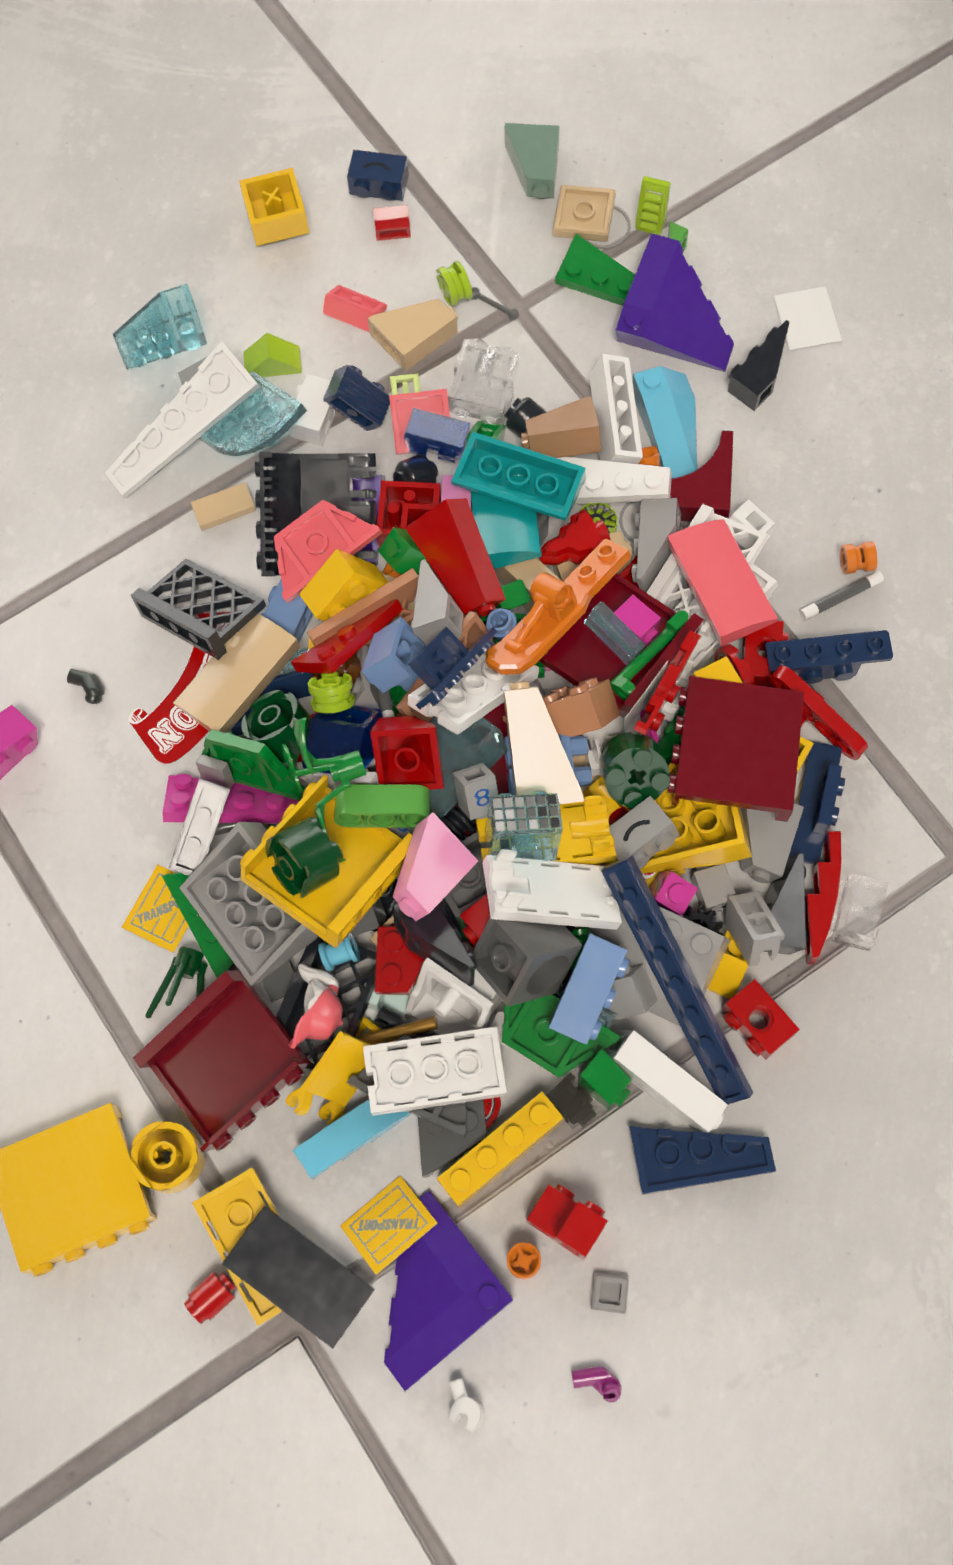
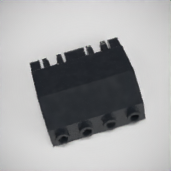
(297, 483)

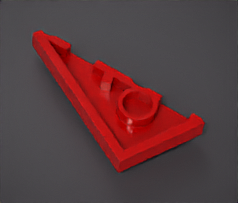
(340, 647)
(667, 688)

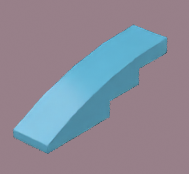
(344, 1138)

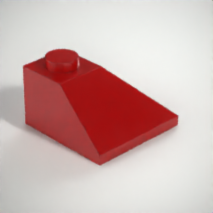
(407, 752)

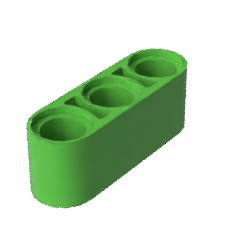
(382, 806)

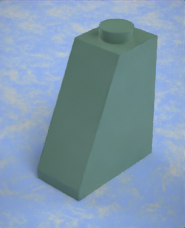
(534, 156)

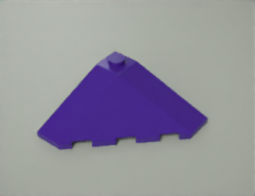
(670, 311)
(439, 1299)

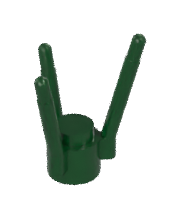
(184, 965)

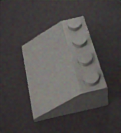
(244, 922)
(699, 945)

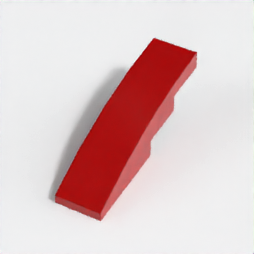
(823, 901)

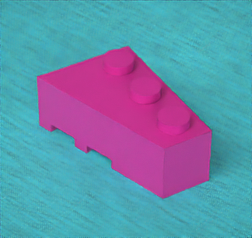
(17, 738)

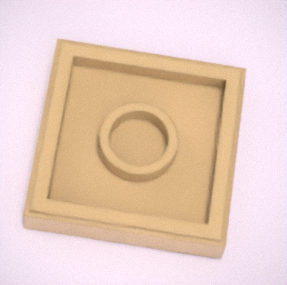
(584, 212)

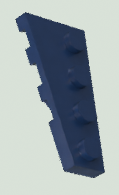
(688, 1159)

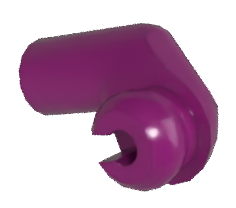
(600, 1380)

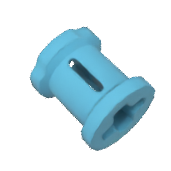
(344, 952)

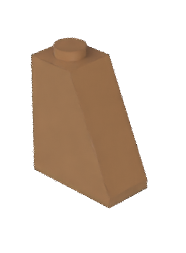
(564, 430)

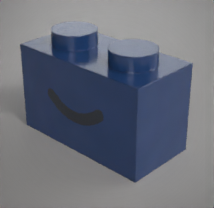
(378, 175)

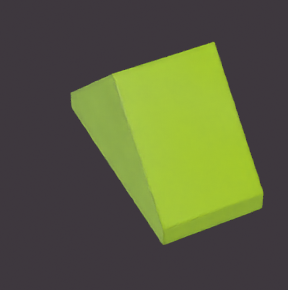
(272, 357)

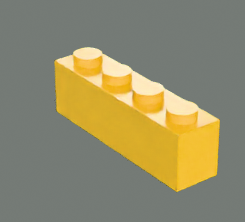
(500, 1150)

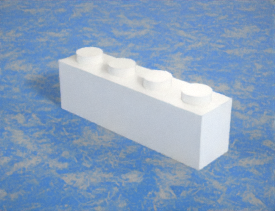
(616, 409)

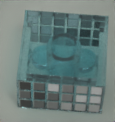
(525, 825)

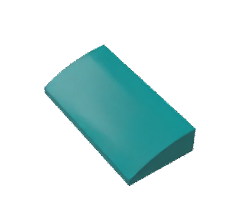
(519, 476)
(506, 530)

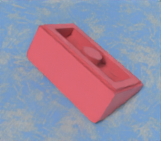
(351, 307)

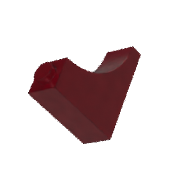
(708, 484)

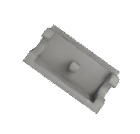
(753, 926)

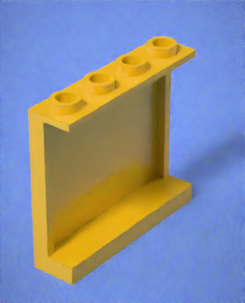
(371, 866)
(70, 1191)

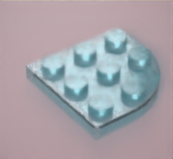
(255, 421)

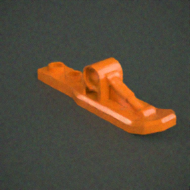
(555, 609)

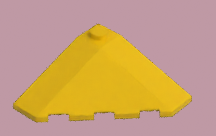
(707, 836)

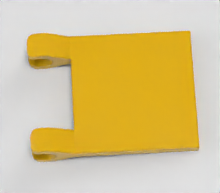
(330, 1078)

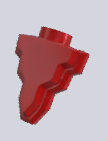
(574, 540)

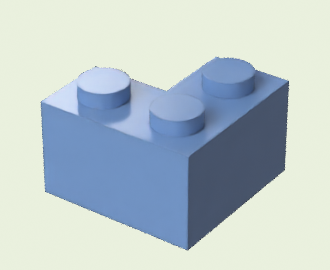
(390, 655)

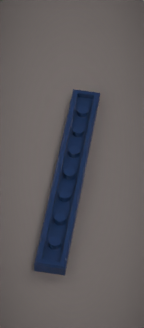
(677, 980)

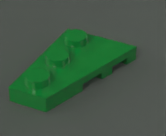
(594, 272)

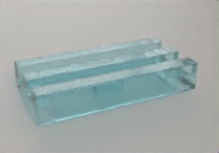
(614, 633)

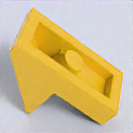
(730, 971)

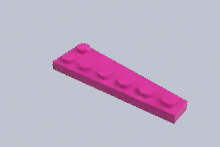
(242, 804)

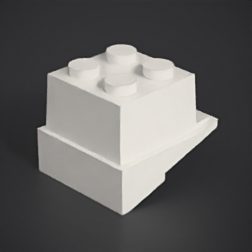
(451, 1000)

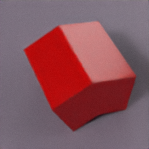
(391, 222)

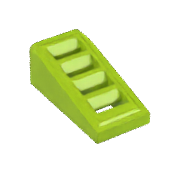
(651, 206)

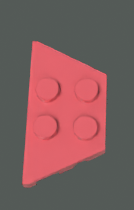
(313, 539)

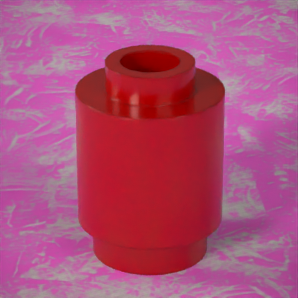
(210, 1297)

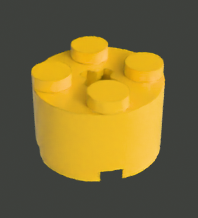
(148, 1157)

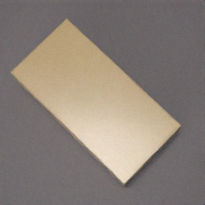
(223, 506)

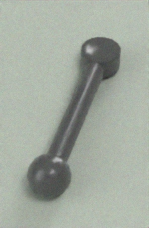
(512, 313)

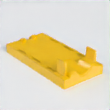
(584, 833)
(231, 1212)

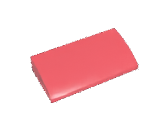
(721, 580)

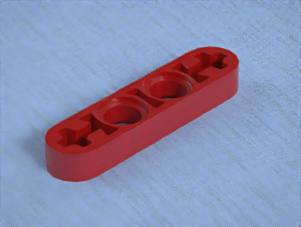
(821, 715)

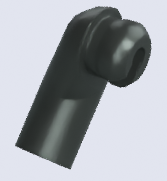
(90, 684)

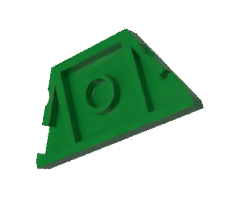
(251, 763)
(211, 948)
(528, 1034)

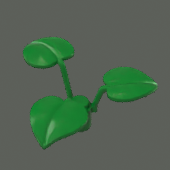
(342, 769)

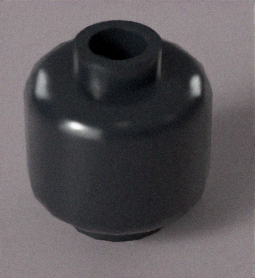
(520, 412)
(416, 470)

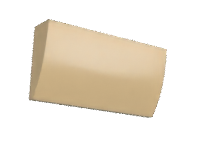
(237, 679)

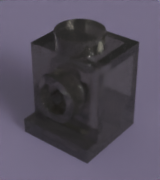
(572, 1102)

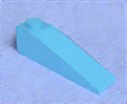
(668, 416)

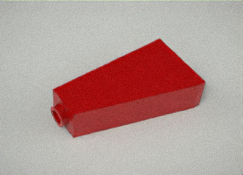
(458, 555)

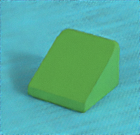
(678, 233)

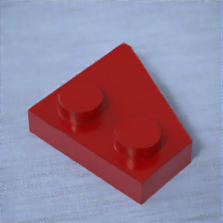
(395, 964)

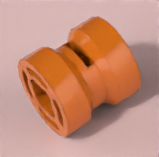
(858, 557)
(520, 1258)

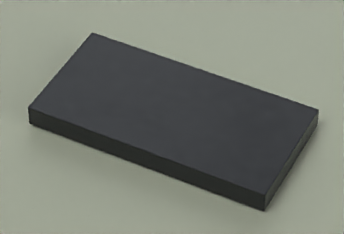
(298, 1276)

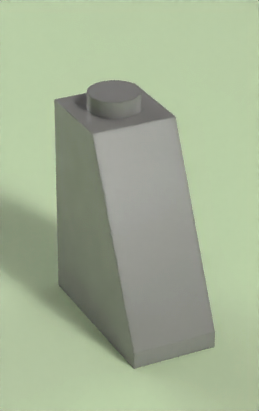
(769, 843)

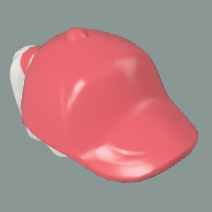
(321, 1006)

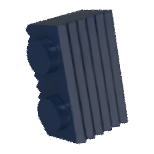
(357, 397)

